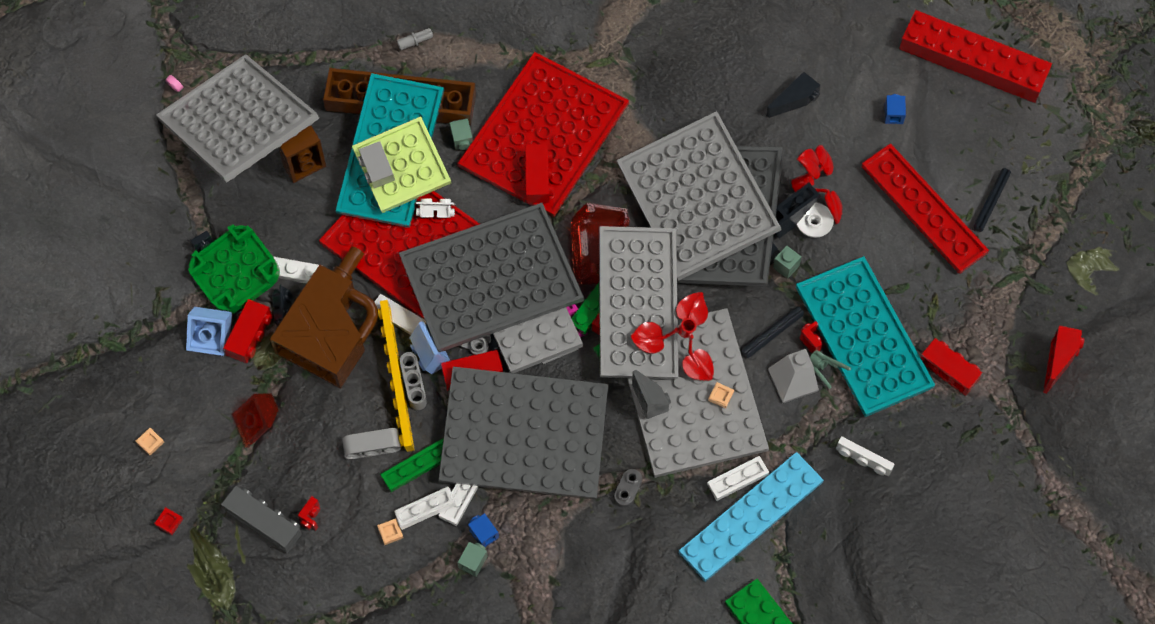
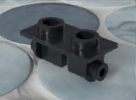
(281, 298)

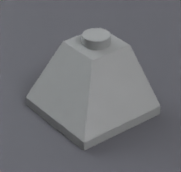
(794, 376)

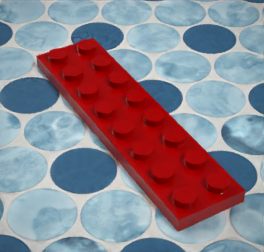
(925, 208)

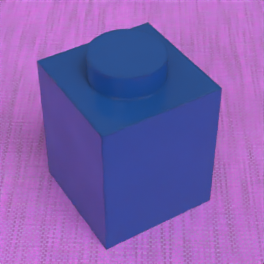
(895, 109)
(483, 530)

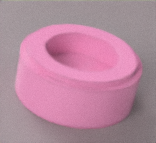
(174, 83)

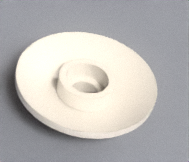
(819, 214)

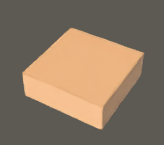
(721, 395)
(149, 441)
(390, 531)

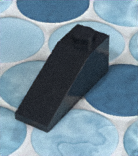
(797, 95)
(795, 207)

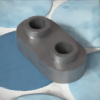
(629, 487)

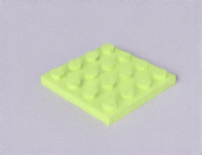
(412, 161)

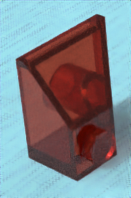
(255, 417)

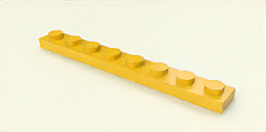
(397, 383)

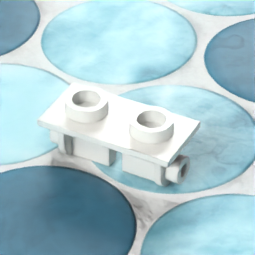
(443, 208)

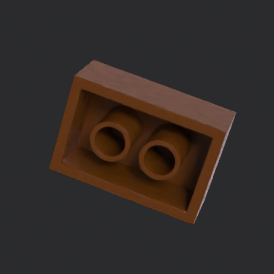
(302, 154)

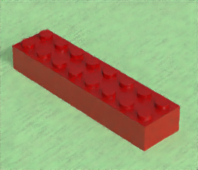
(975, 56)

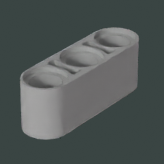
(409, 373)
(371, 443)

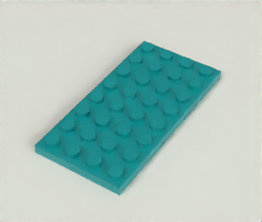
(386, 105)
(865, 335)

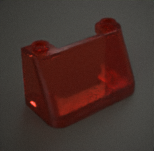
(585, 238)

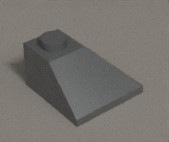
(650, 395)

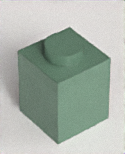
(461, 134)
(787, 262)
(473, 558)

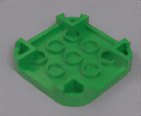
(234, 269)

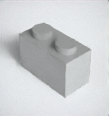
(376, 164)

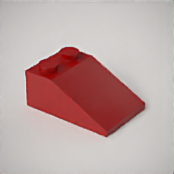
(1064, 347)

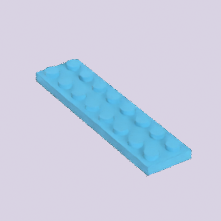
(750, 516)

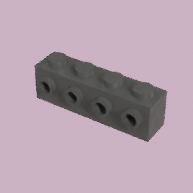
(262, 519)

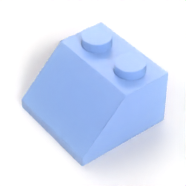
(208, 330)
(425, 348)

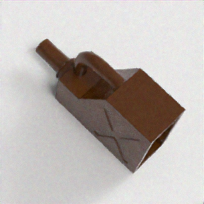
(319, 330)

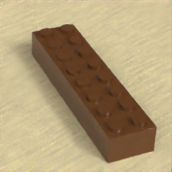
(347, 91)

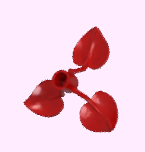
(811, 162)
(693, 313)

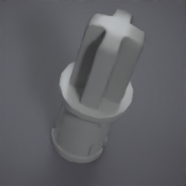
(414, 39)

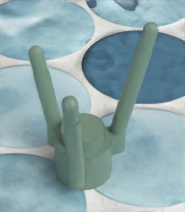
(820, 361)

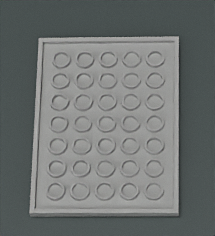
(237, 117)
(701, 189)
(695, 429)

